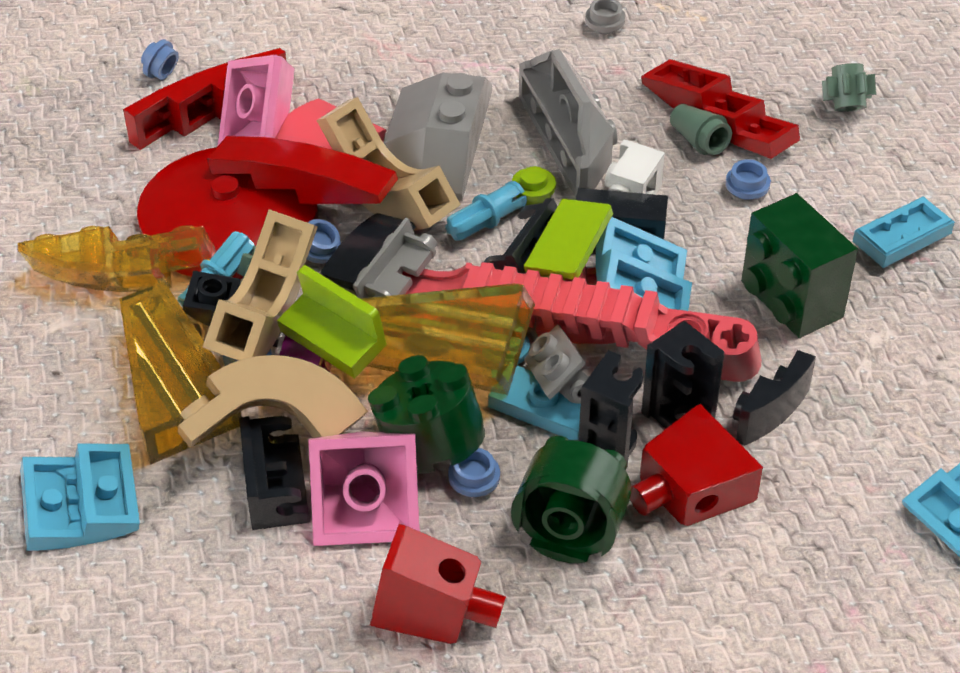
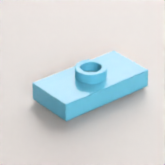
(903, 232)
(530, 404)

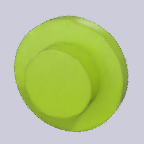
(537, 184)

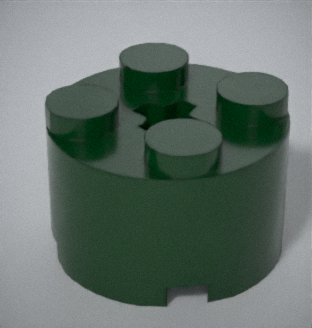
(434, 404)
(572, 499)

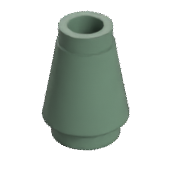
(702, 129)

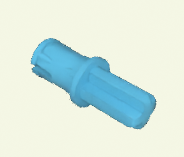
(485, 211)
(226, 259)

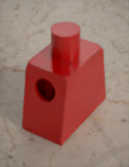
(695, 471)
(431, 589)

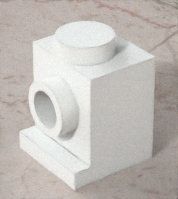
(637, 169)

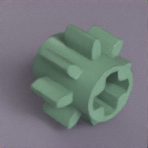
(849, 87)

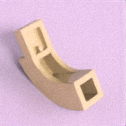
(418, 194)
(248, 320)
(282, 382)

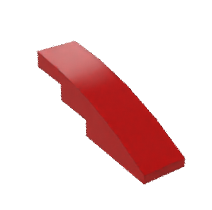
(712, 91)
(181, 105)
(312, 170)

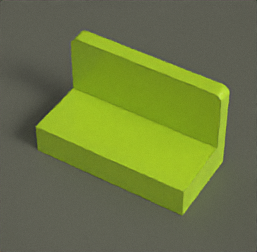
(569, 238)
(333, 323)

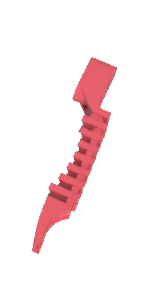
(604, 307)

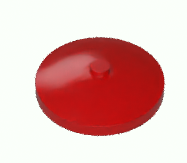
(221, 203)

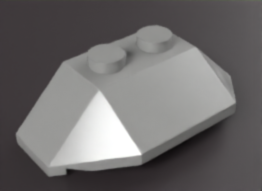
(567, 118)
(440, 125)

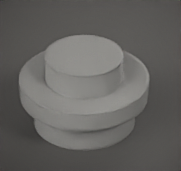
(605, 16)

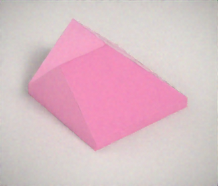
(256, 97)
(362, 487)

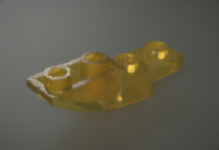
(103, 263)

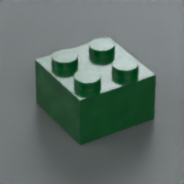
(798, 265)

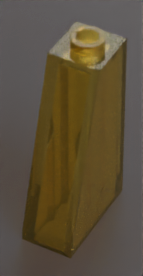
(461, 326)
(166, 368)

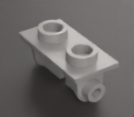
(399, 253)
(557, 365)

